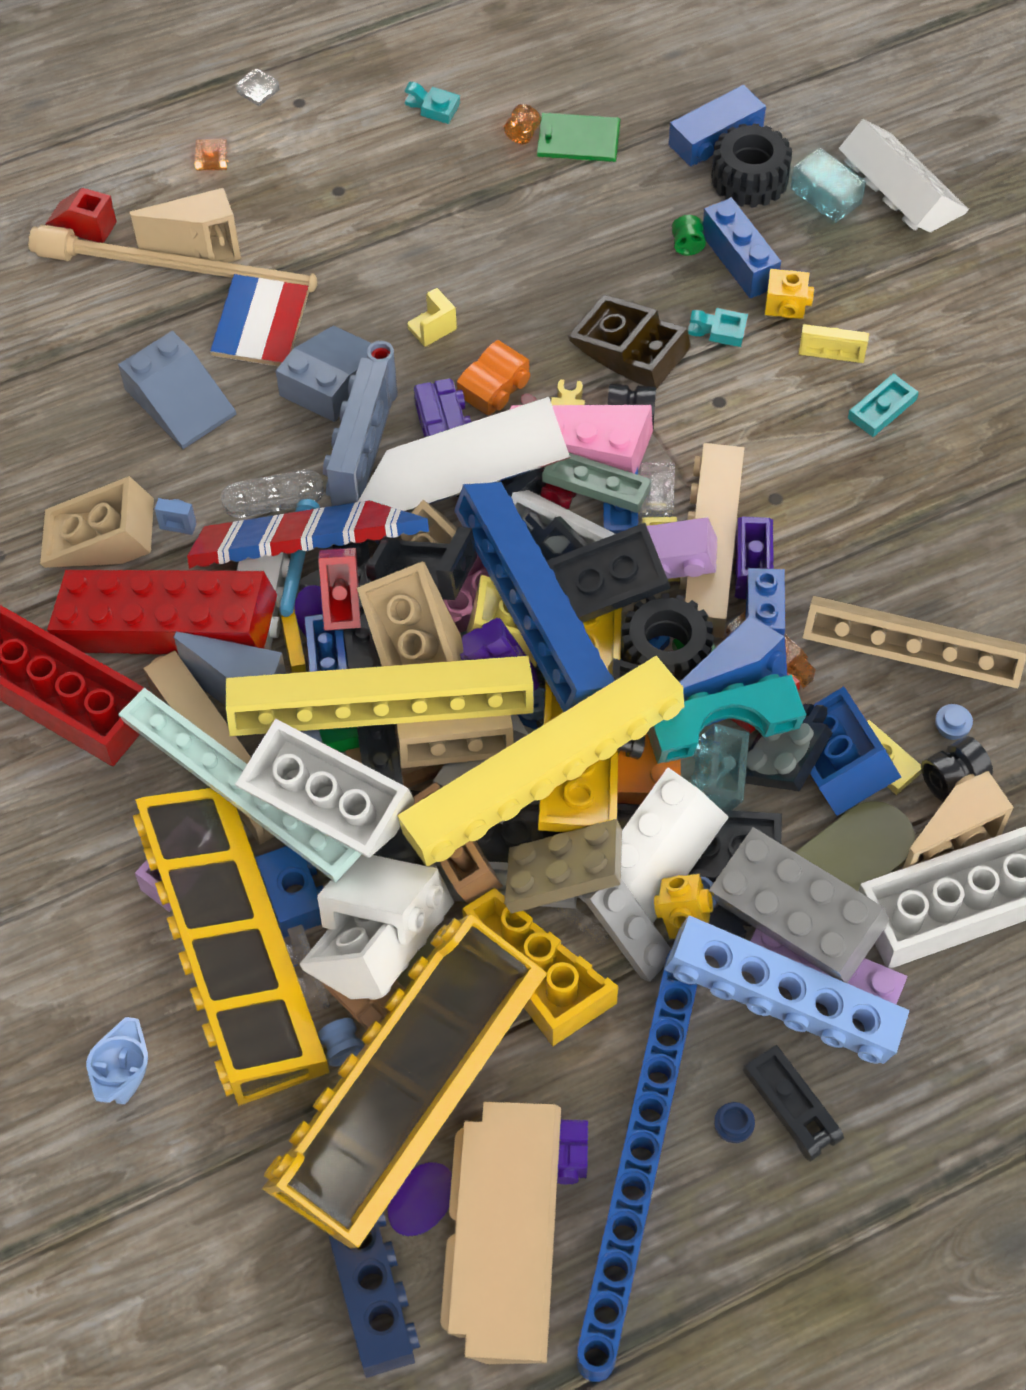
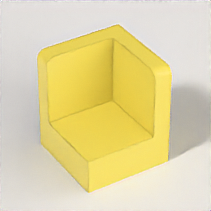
(436, 321)

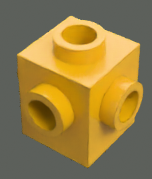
(788, 294)
(679, 899)

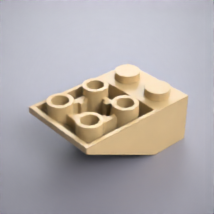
(189, 227)

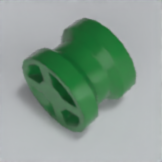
(688, 235)

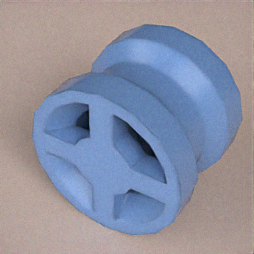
(340, 1040)

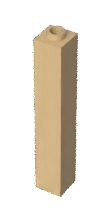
(179, 689)

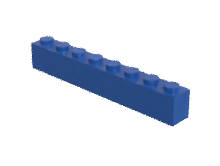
(532, 594)

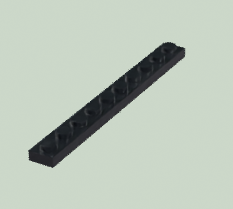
(376, 742)

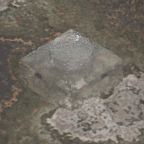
(257, 87)

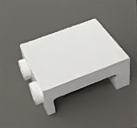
(383, 892)

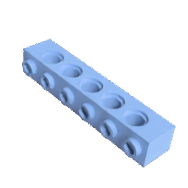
(881, 1019)

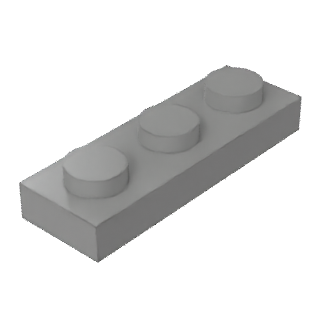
(630, 929)

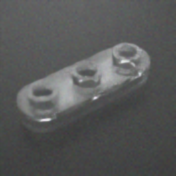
(256, 493)

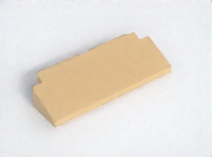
(504, 1233)

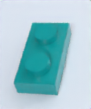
(883, 405)

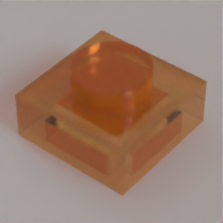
(211, 154)

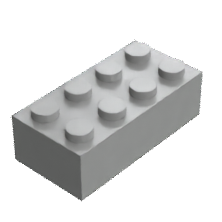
(799, 905)

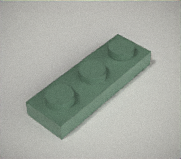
(599, 481)

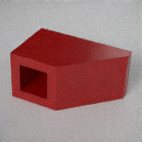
(87, 214)

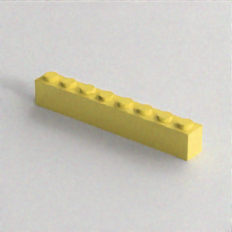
(380, 695)
(541, 761)

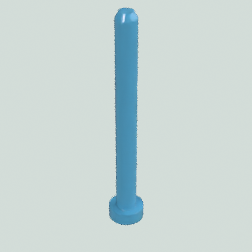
(295, 568)

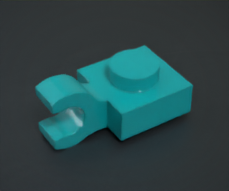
(435, 104)
(725, 326)

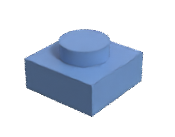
(175, 516)

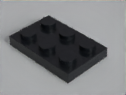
(610, 573)

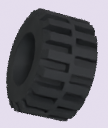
(751, 165)
(667, 618)

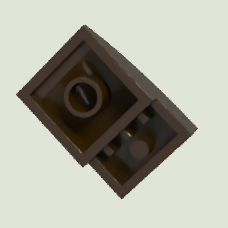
(631, 340)

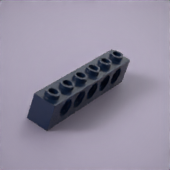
(377, 1349)

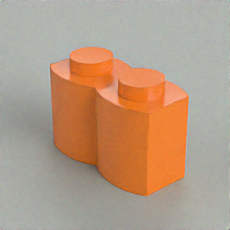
(494, 377)

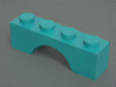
(769, 706)

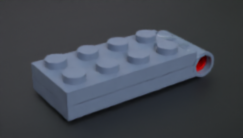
(361, 425)

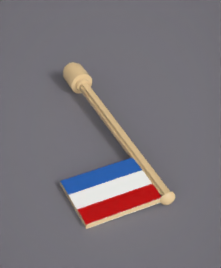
(260, 308)

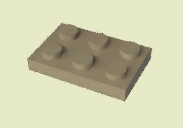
(564, 866)

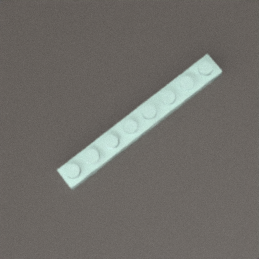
(221, 770)

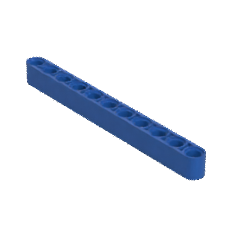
(636, 1173)

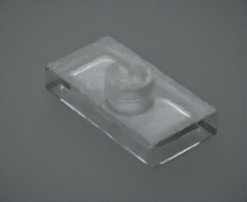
(661, 495)

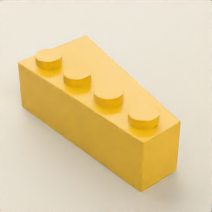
(571, 989)

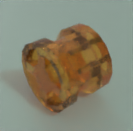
(522, 124)

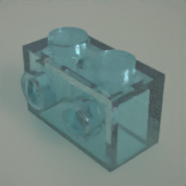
(827, 185)
(721, 765)

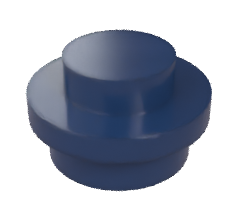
(734, 1122)

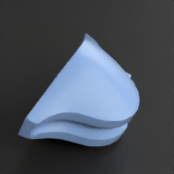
(118, 1062)

